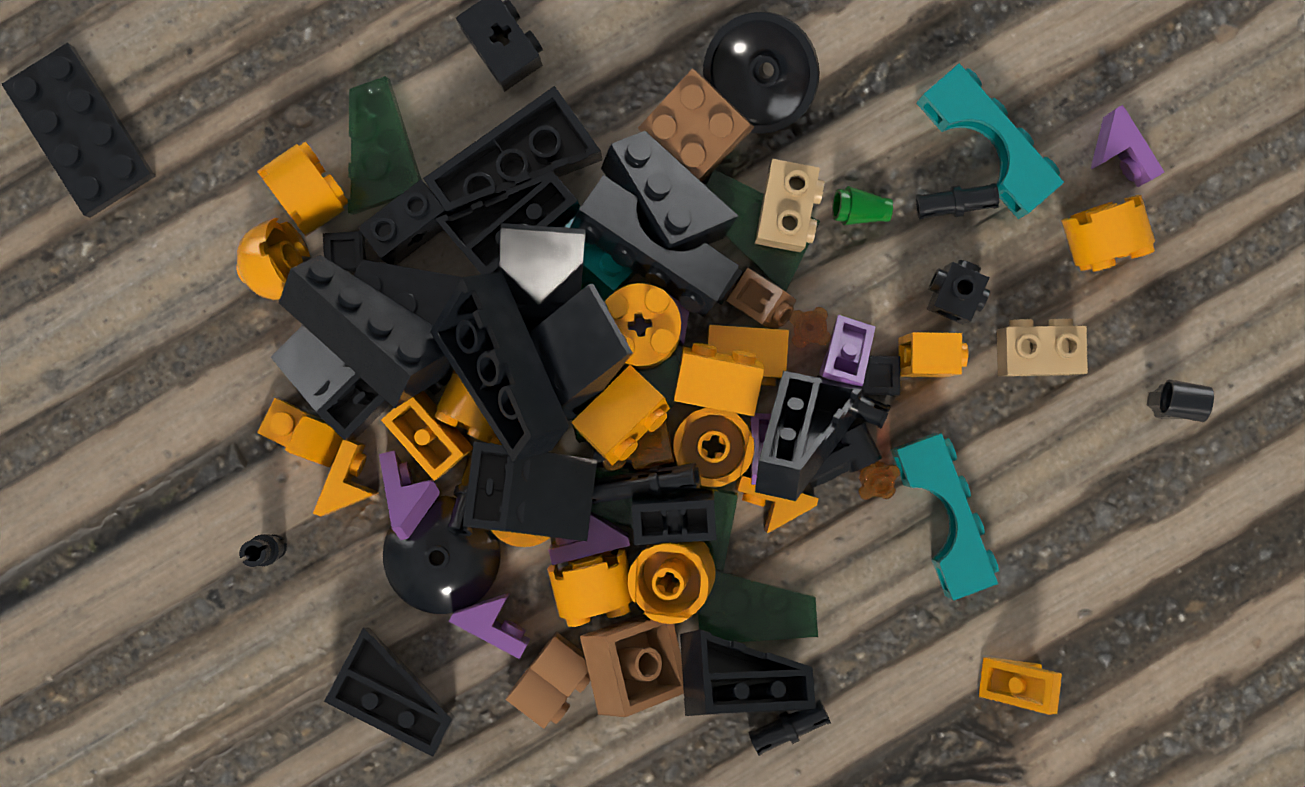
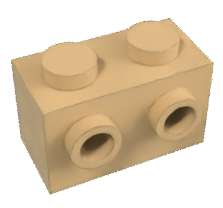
(788, 206)
(1042, 349)

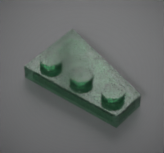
(756, 611)

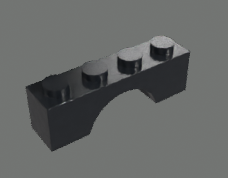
(689, 276)

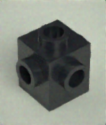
(946, 297)

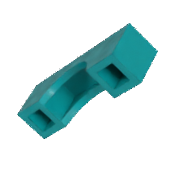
(962, 103)
(962, 562)

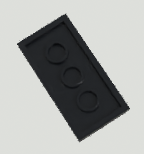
(78, 130)

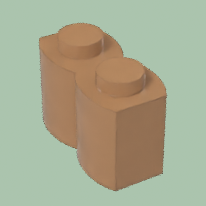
(550, 681)

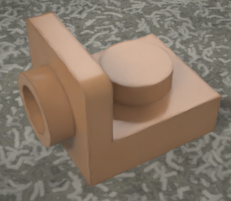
(762, 300)

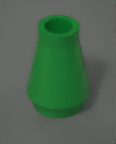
(859, 207)

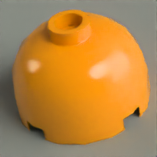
(268, 255)

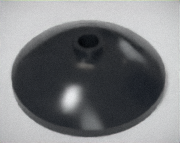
(736, 69)
(455, 584)

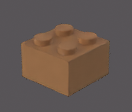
(697, 125)
(633, 665)

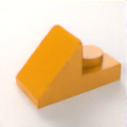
(300, 433)
(338, 488)
(781, 509)
(1020, 684)

